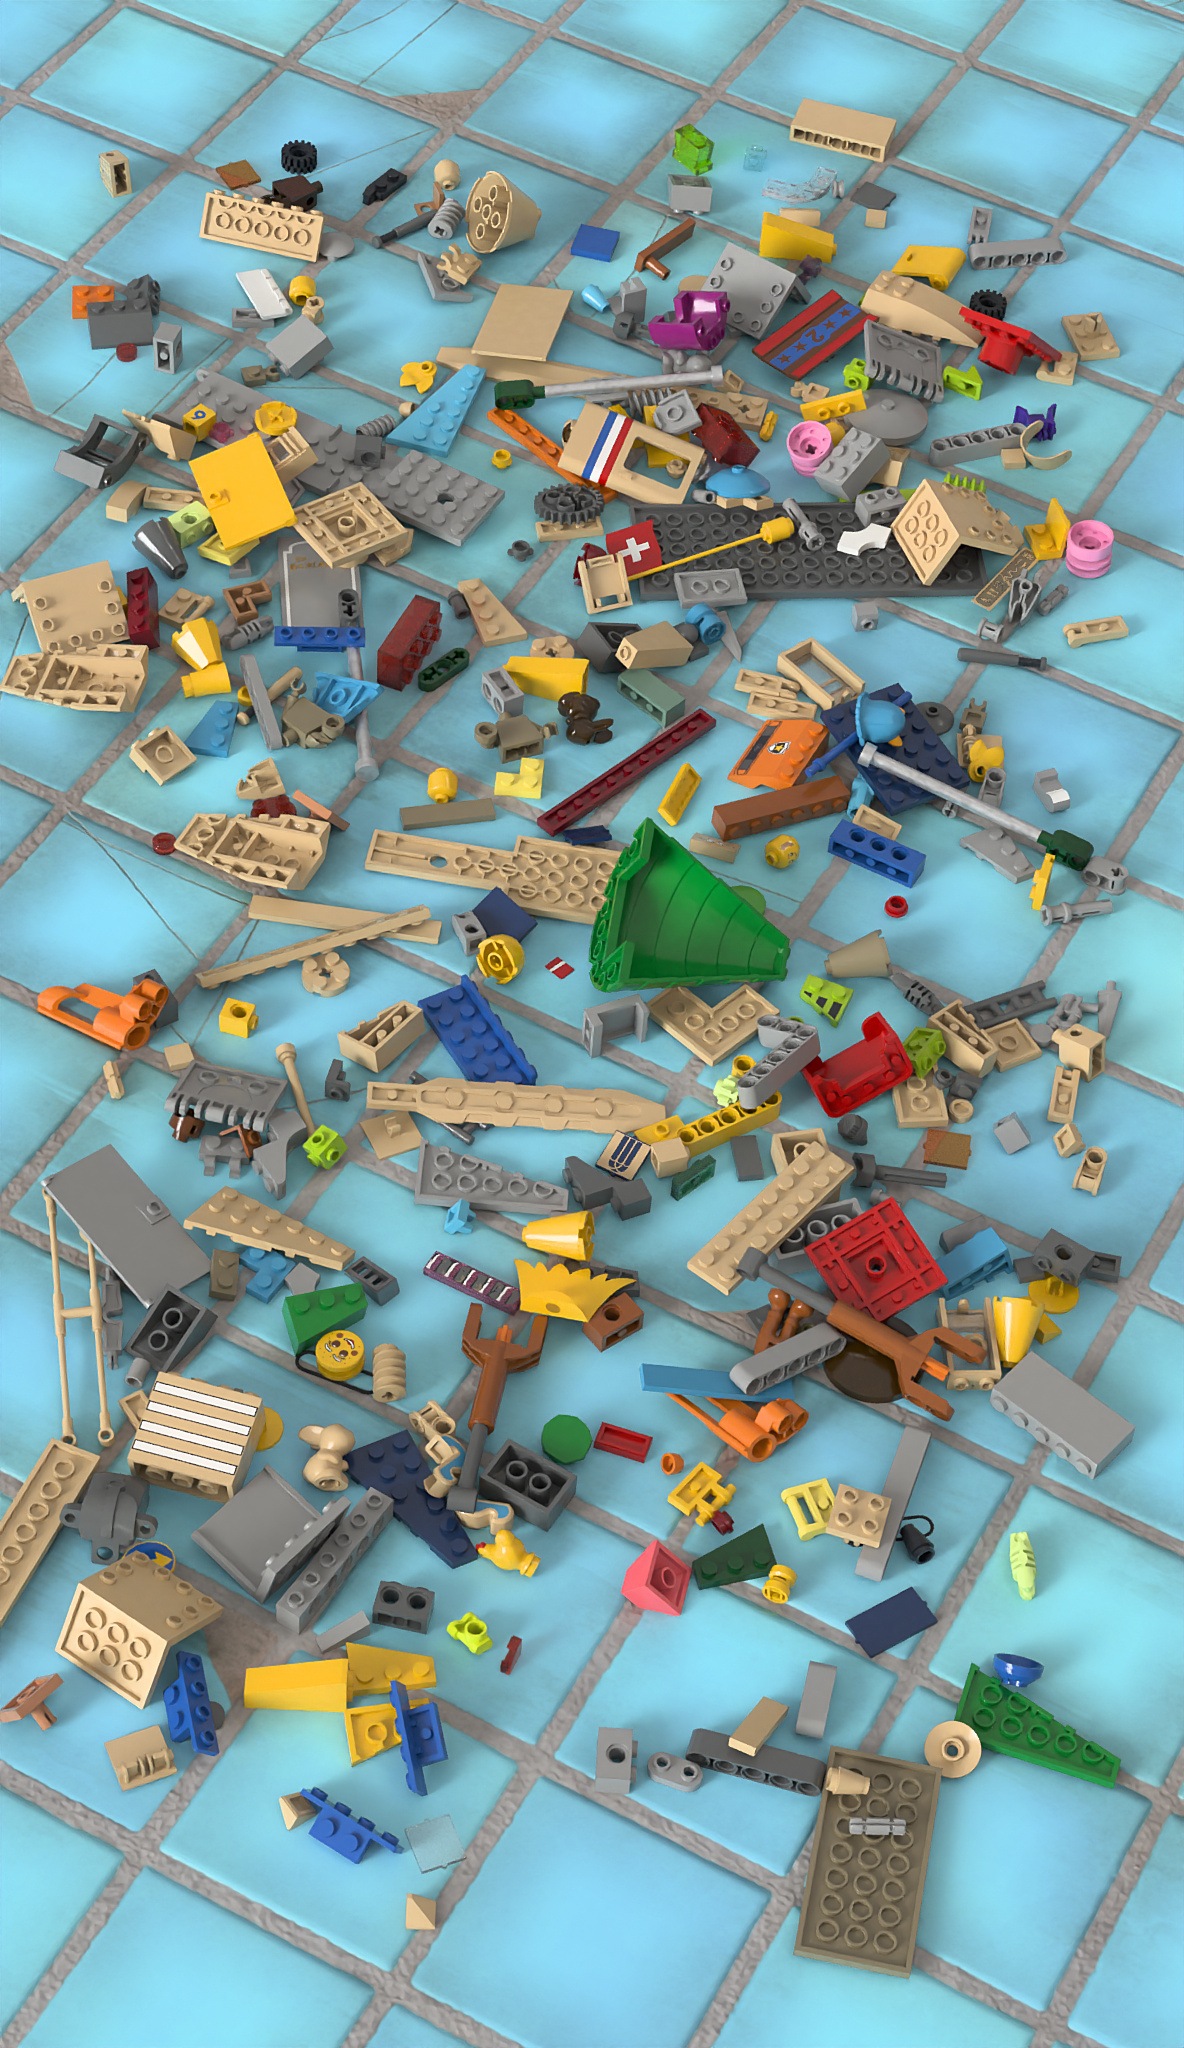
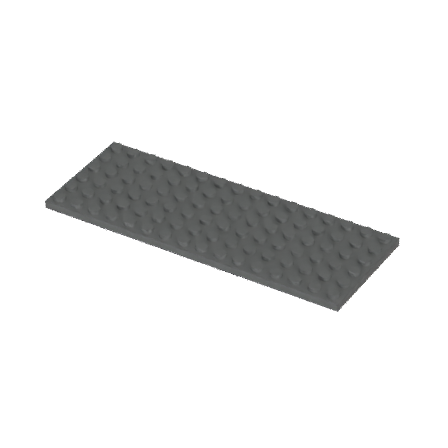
(788, 566)

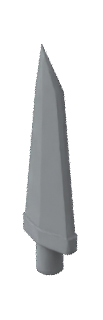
(729, 637)
(1107, 1007)

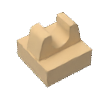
(1068, 1140)

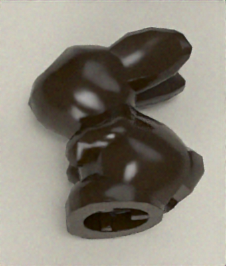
(581, 712)

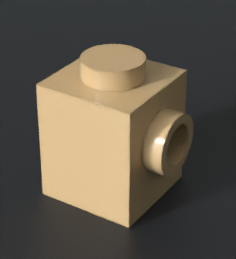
(669, 1157)

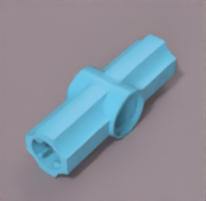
(860, 794)

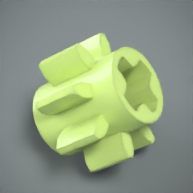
(726, 1091)

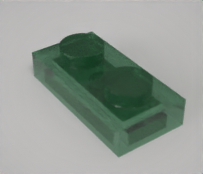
(693, 1177)

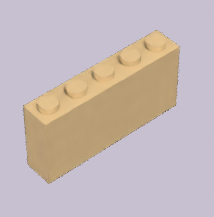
(843, 130)

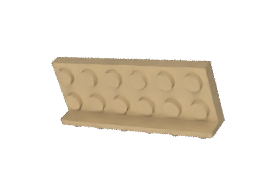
(262, 225)

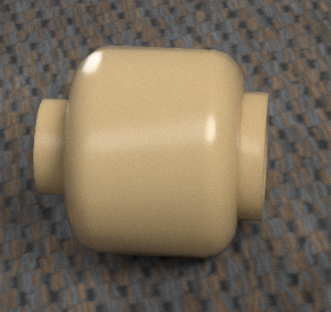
(447, 174)

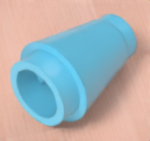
(594, 297)

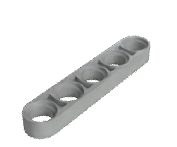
(260, 702)

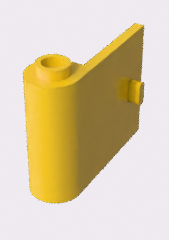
(935, 262)

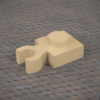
(809, 393)

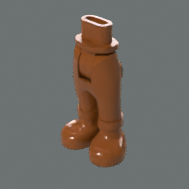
(779, 1302)

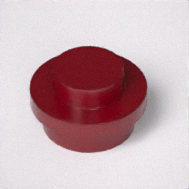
(722, 1522)

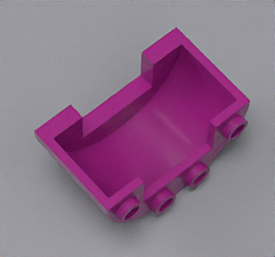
(698, 322)

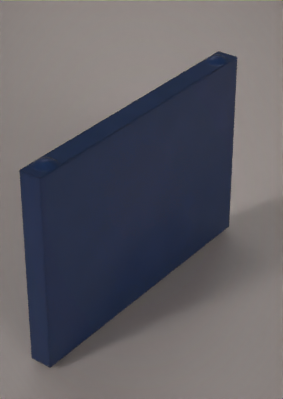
(502, 915)

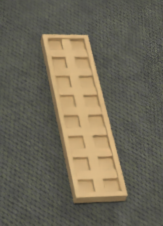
(771, 1215)

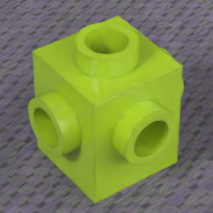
(855, 376)
(324, 1147)

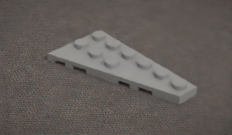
(448, 1177)

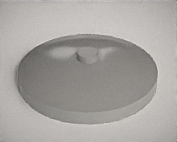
(890, 416)

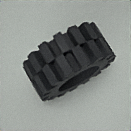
(299, 157)
(989, 303)

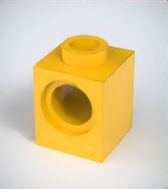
(238, 1018)

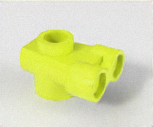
(471, 1632)

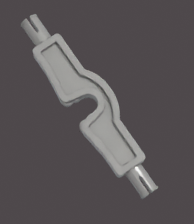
(112, 1329)

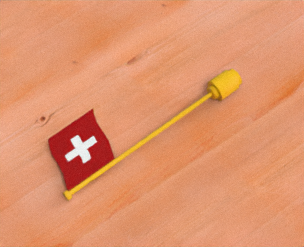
(643, 554)

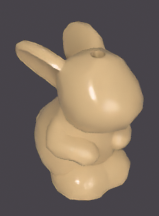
(326, 1466)

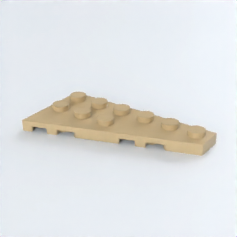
(265, 1228)

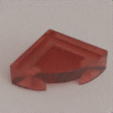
(512, 1656)

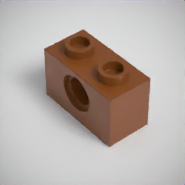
(626, 1320)

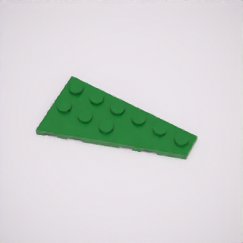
(1027, 1732)

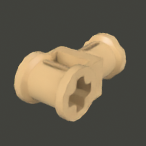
(313, 309)

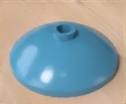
(738, 483)

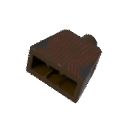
(300, 191)

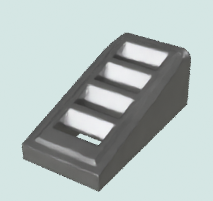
(383, 1291)

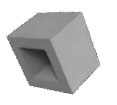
(864, 616)

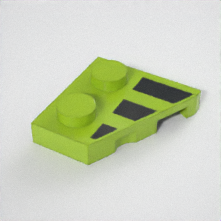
(826, 997)

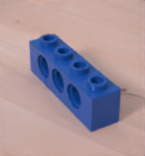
(876, 853)

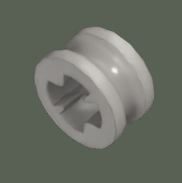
(837, 188)

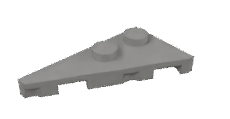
(440, 285)

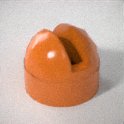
(672, 1463)

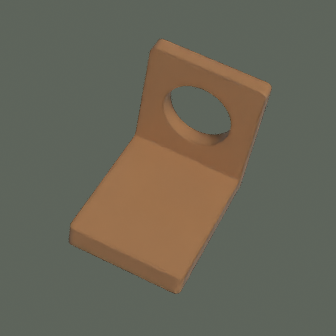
(438, 200)

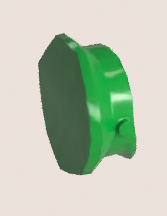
(566, 1439)

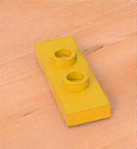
(833, 406)
(679, 794)

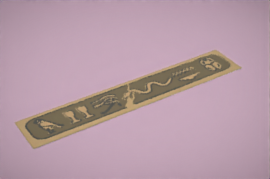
(1002, 582)

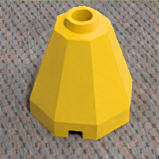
(198, 644)

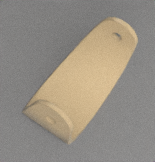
(1046, 463)

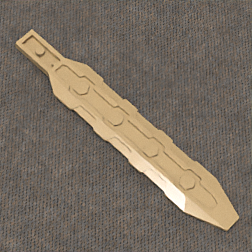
(518, 1105)

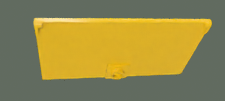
(242, 491)

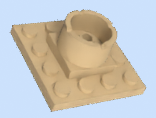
(348, 526)

